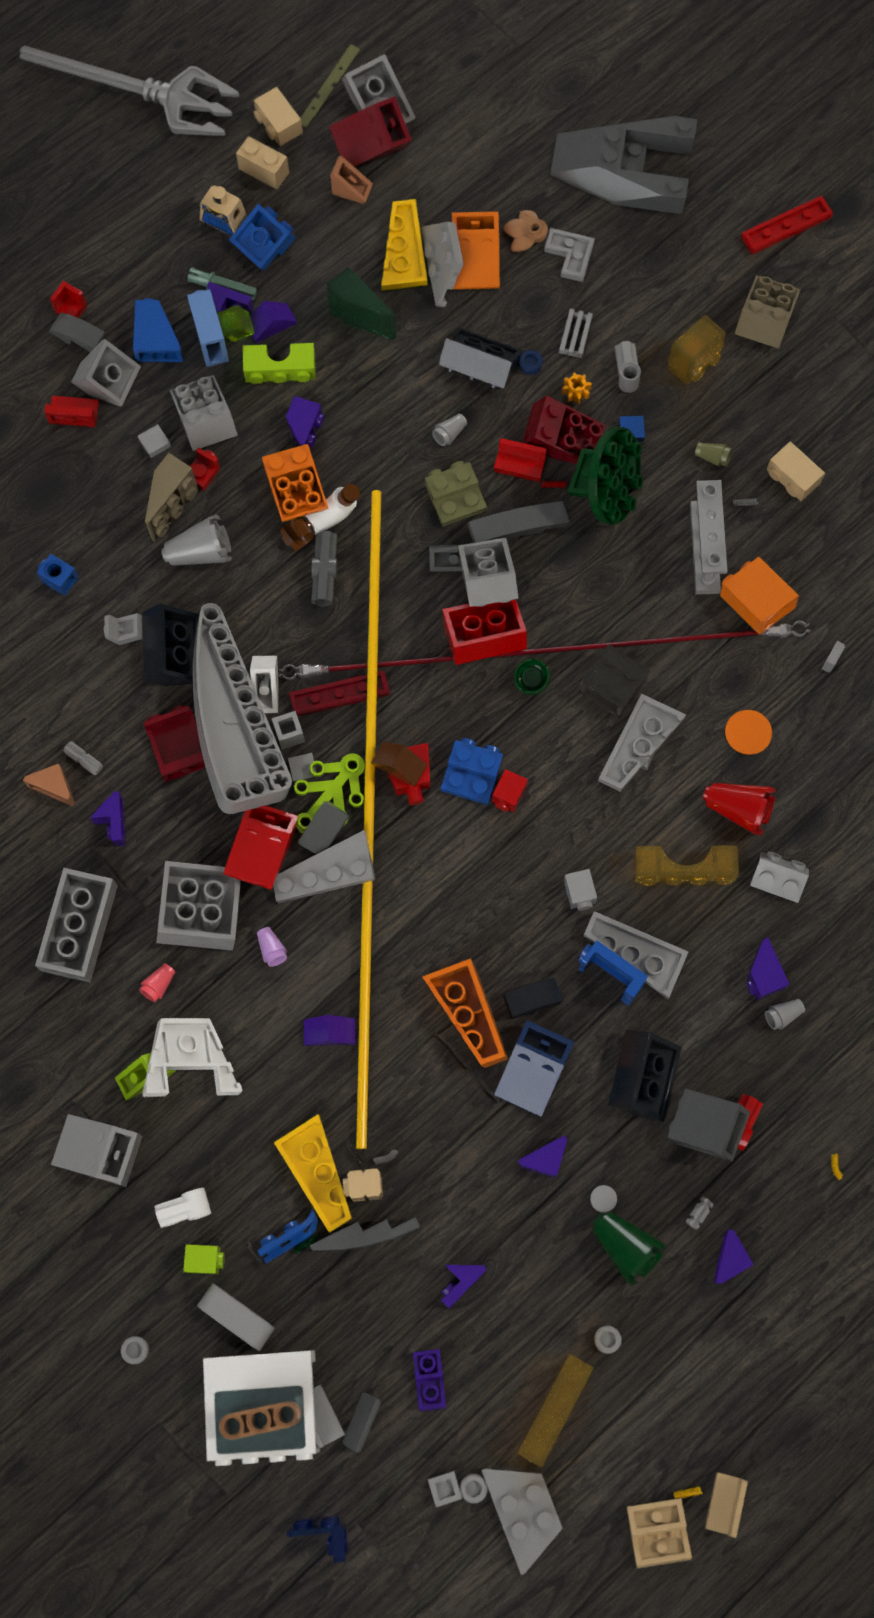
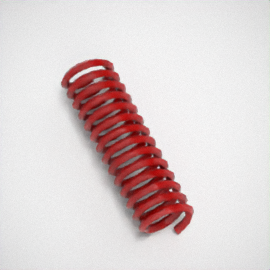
(553, 484)

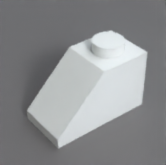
(265, 681)

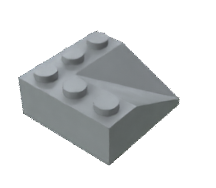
(198, 906)

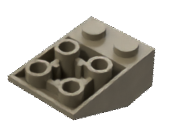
(767, 311)
(170, 491)

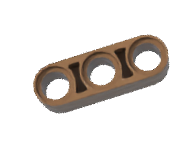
(247, 1420)

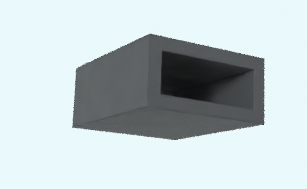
(708, 1124)

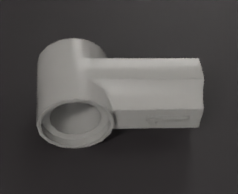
(627, 366)

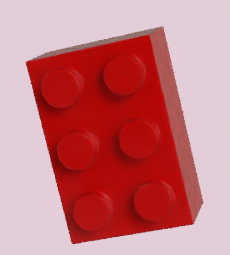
(484, 630)

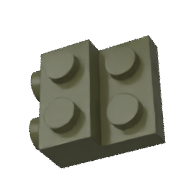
(455, 493)

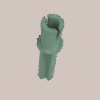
(202, 278)

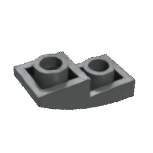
(77, 330)

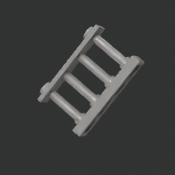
(708, 537)

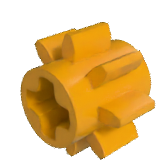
(576, 388)

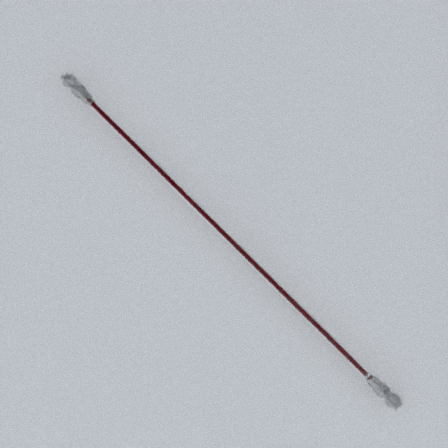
(781, 630)

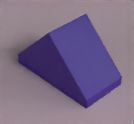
(271, 319)
(329, 1031)
(546, 1159)
(731, 1259)

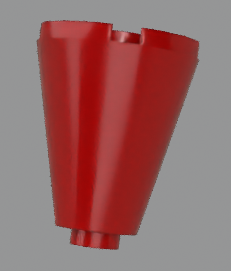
(742, 804)

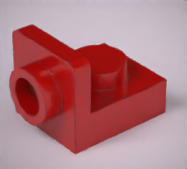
(205, 467)

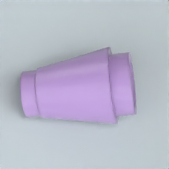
(271, 948)

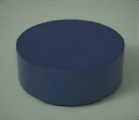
(530, 362)

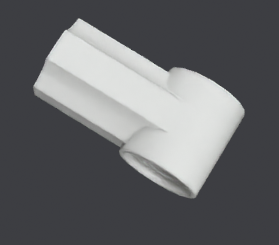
(188, 1207)

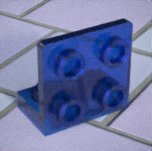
(336, 1543)

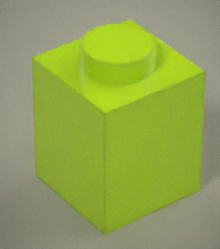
(203, 1259)

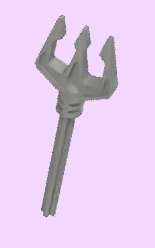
(173, 95)

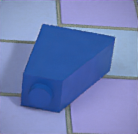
(153, 334)

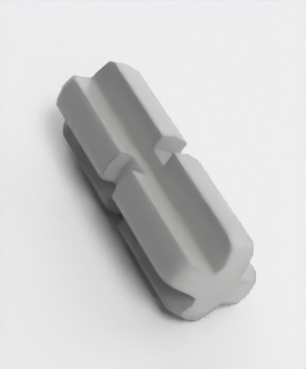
(84, 759)

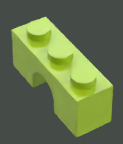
(297, 366)

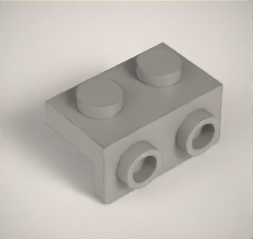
(780, 876)

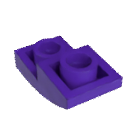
(429, 1380)

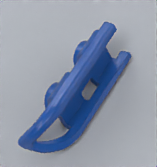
(293, 1232)

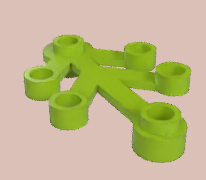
(332, 788)

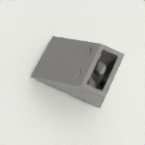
(203, 412)
(97, 1150)

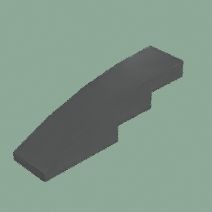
(519, 522)
(354, 1237)

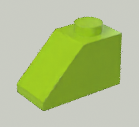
(132, 1079)

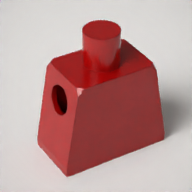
(414, 793)

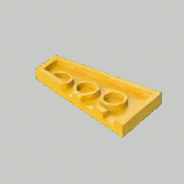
(404, 254)
(313, 1166)

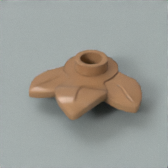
(523, 231)

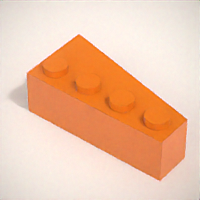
(466, 1005)

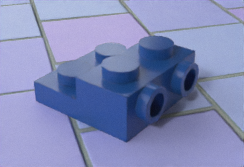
(263, 236)
(472, 771)

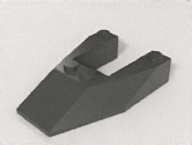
(612, 159)

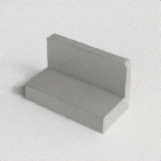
(326, 1422)

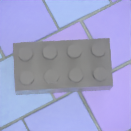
(76, 925)

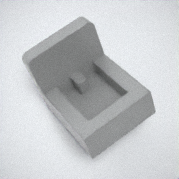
(123, 629)

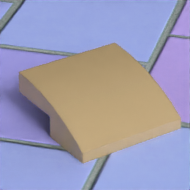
(659, 1533)

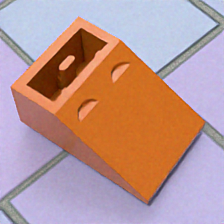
(479, 248)
(294, 483)

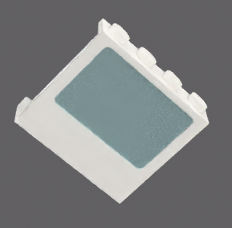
(255, 1382)

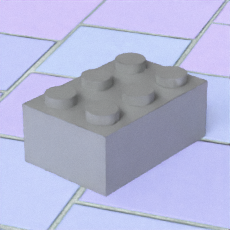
(488, 572)

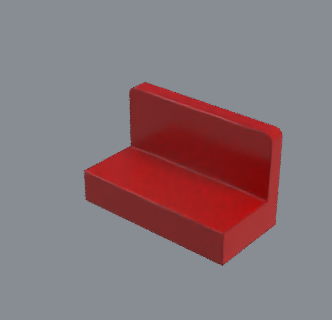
(72, 411)
(520, 460)

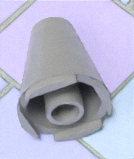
(199, 544)

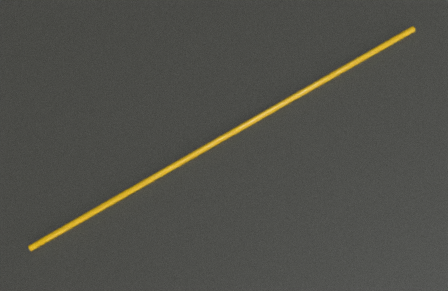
(366, 926)

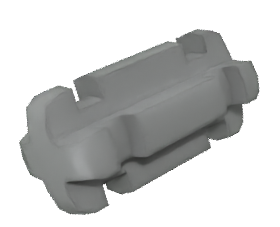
(699, 1213)

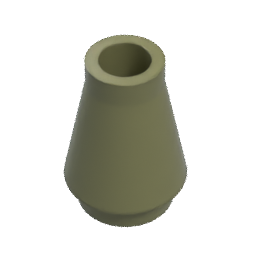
(714, 453)

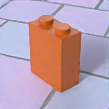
(758, 595)

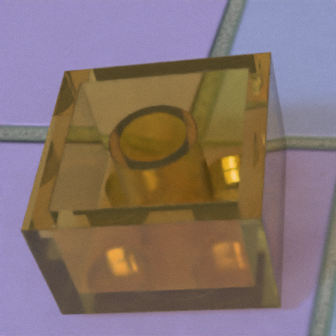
(696, 350)

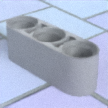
(235, 1317)

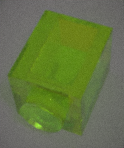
(235, 323)

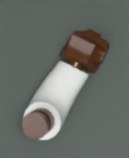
(302, 529)

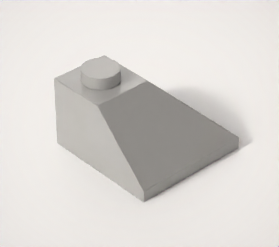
(106, 373)

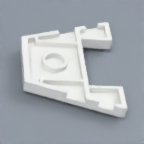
(187, 1046)

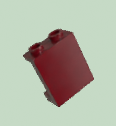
(175, 742)

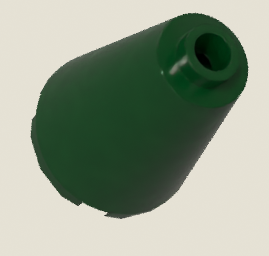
(628, 1246)

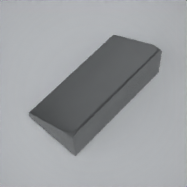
(444, 558)
(323, 828)
(361, 1422)

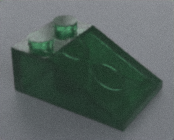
(359, 305)

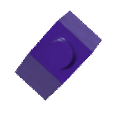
(766, 972)

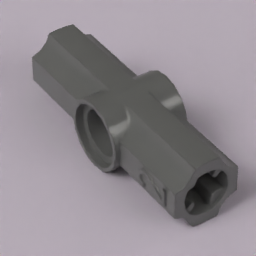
(324, 568)

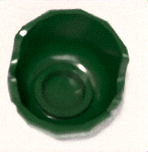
(532, 676)

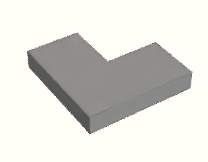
(576, 250)

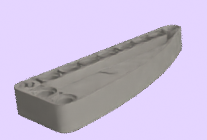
(223, 726)

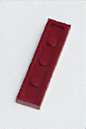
(336, 694)

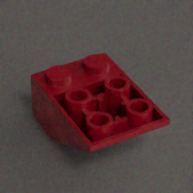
(371, 133)
(561, 430)

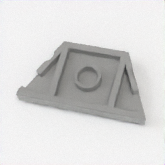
(443, 258)
(524, 1512)

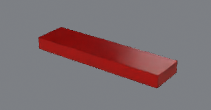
(786, 225)

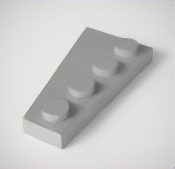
(641, 737)
(332, 869)
(647, 953)

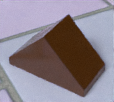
(399, 762)

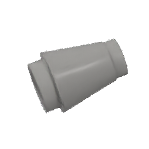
(449, 429)
(784, 1013)

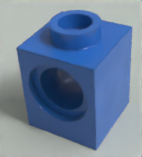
(62, 582)

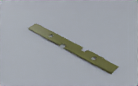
(326, 89)

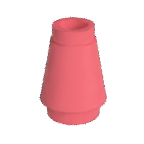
(157, 983)

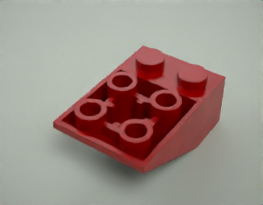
(261, 846)

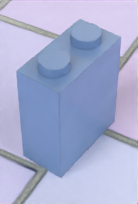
(208, 327)

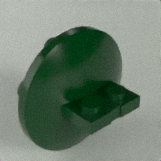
(608, 475)

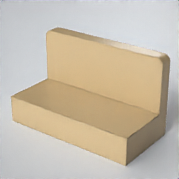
(726, 1504)

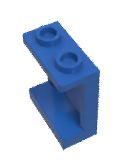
(615, 966)

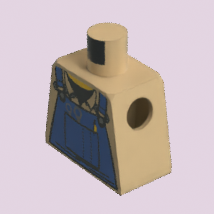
(222, 210)

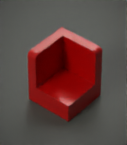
(68, 300)

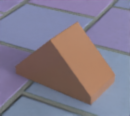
(349, 182)
(51, 783)

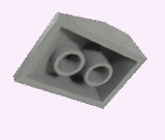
(375, 83)

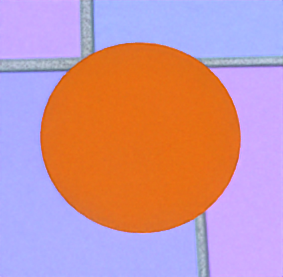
(748, 732)

